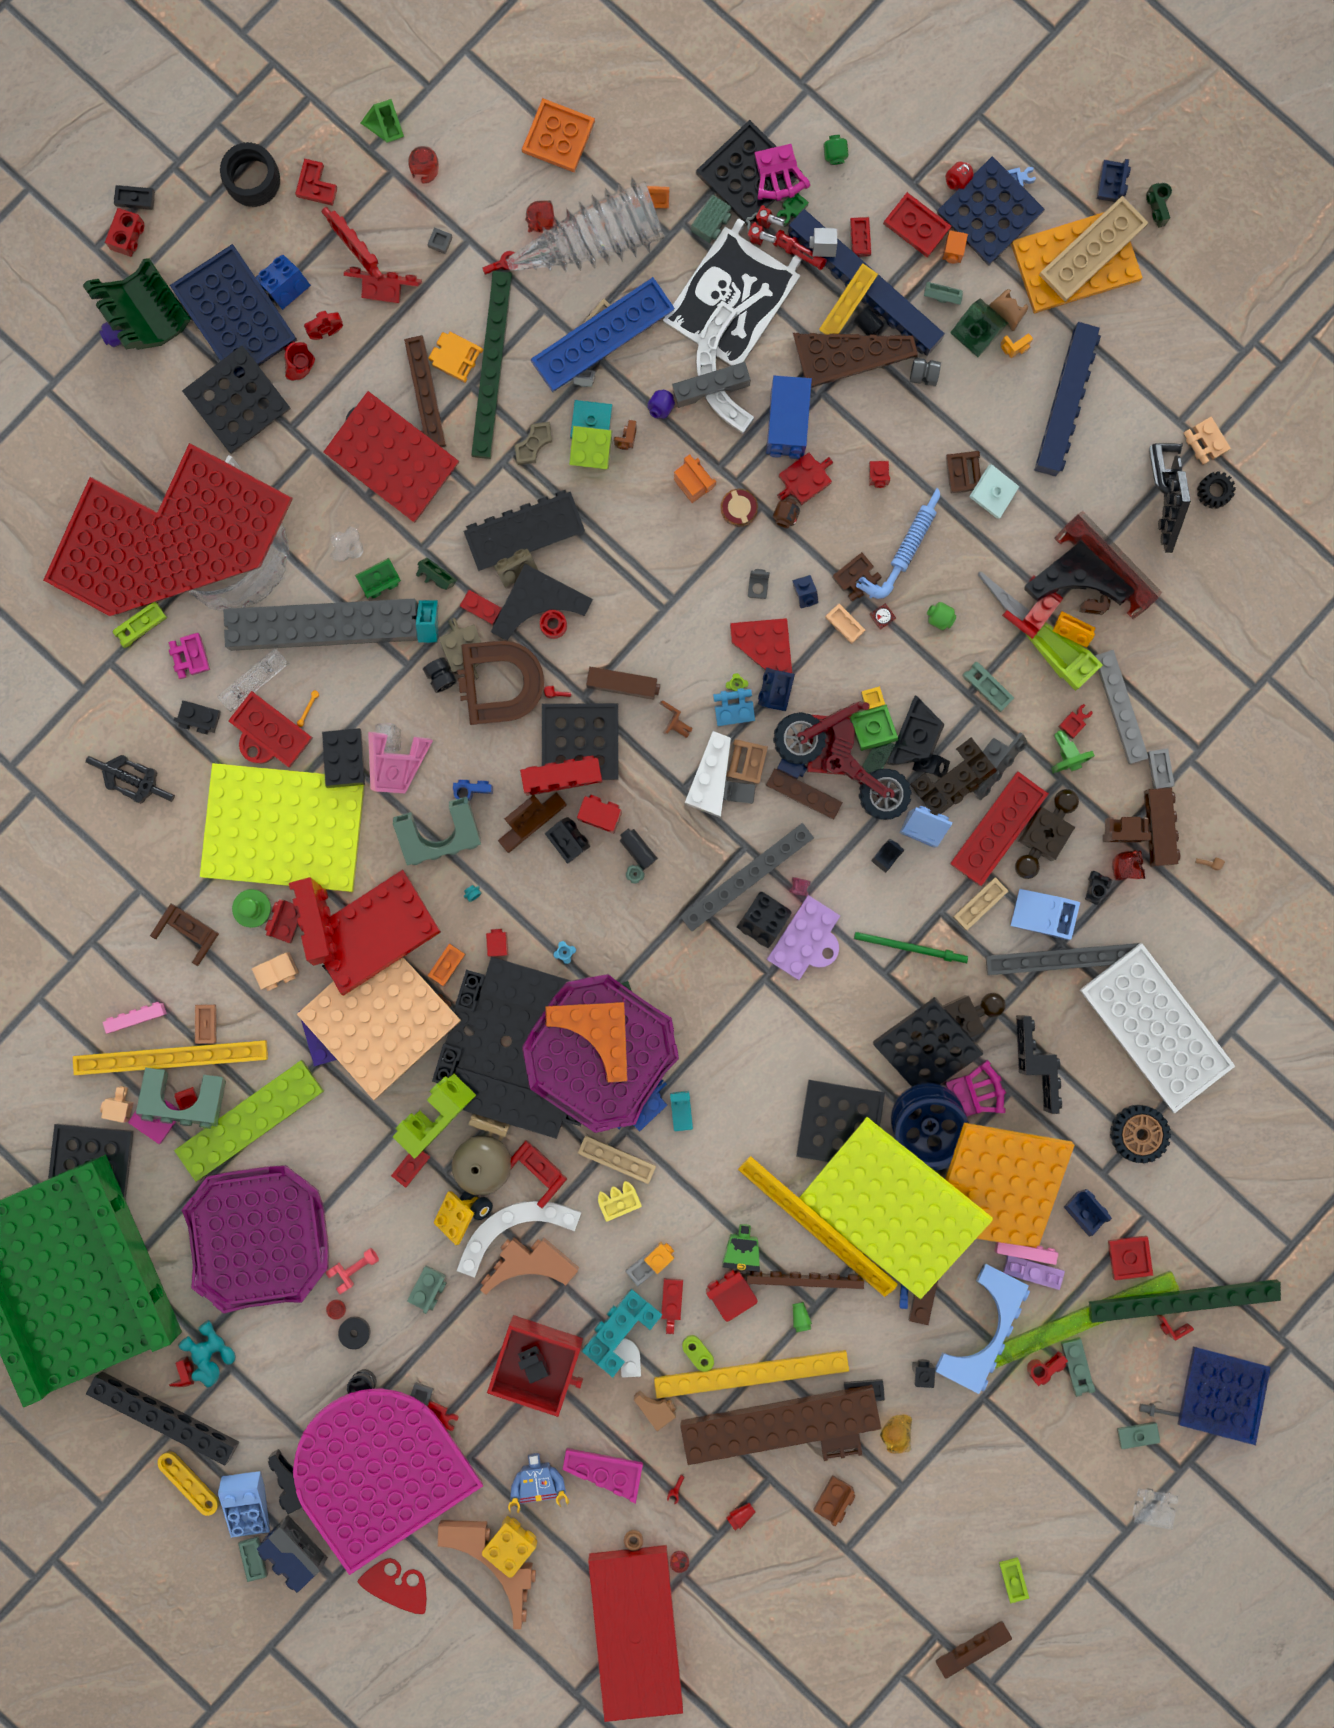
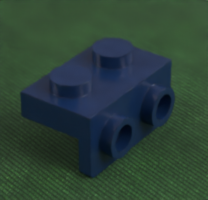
(1113, 180)
(1087, 1211)

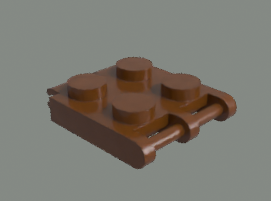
(841, 1444)

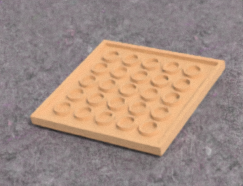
(380, 1025)

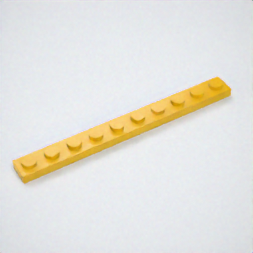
(170, 1057)
(817, 1226)
(751, 1374)

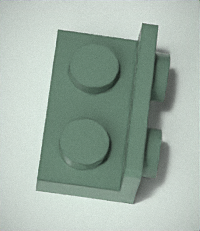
(426, 1289)

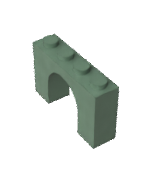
(418, 849)
(204, 1111)

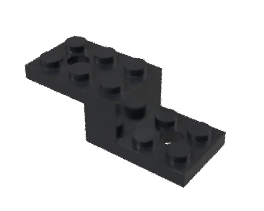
(1038, 1064)

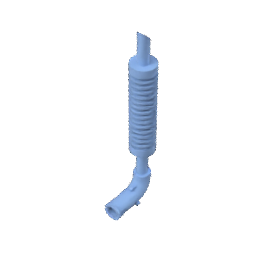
(906, 551)

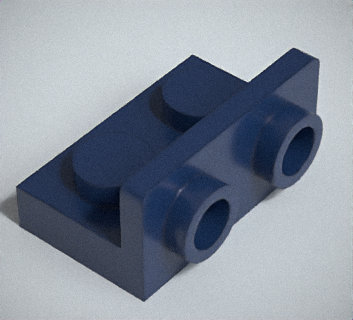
(776, 689)

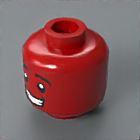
(959, 175)

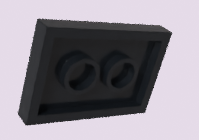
(343, 758)

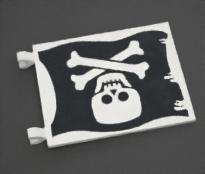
(745, 281)

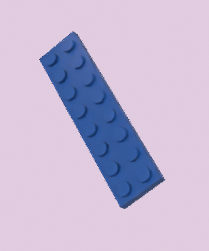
(602, 334)

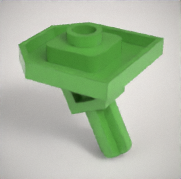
(1071, 757)

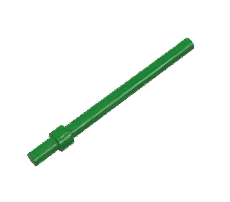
(947, 955)

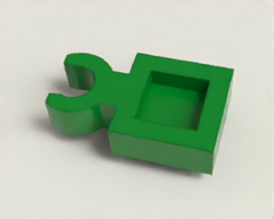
(792, 207)

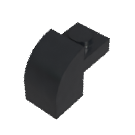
(533, 1364)

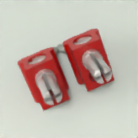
(764, 219)

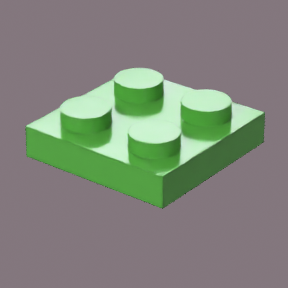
(873, 727)

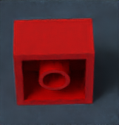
(599, 814)

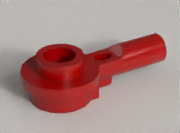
(499, 264)

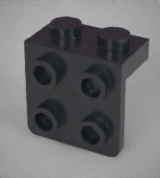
(764, 919)

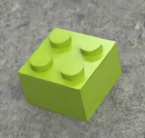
(590, 447)

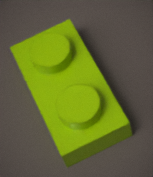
(1014, 1580)

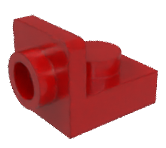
(879, 473)

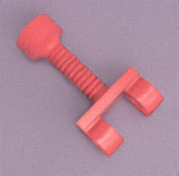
(370, 1257)

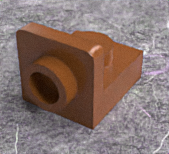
(628, 432)

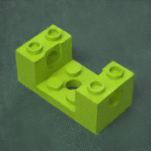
(418, 1131)

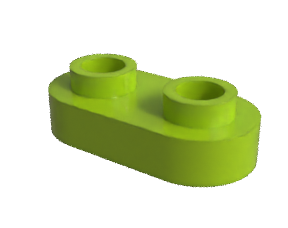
(699, 1353)

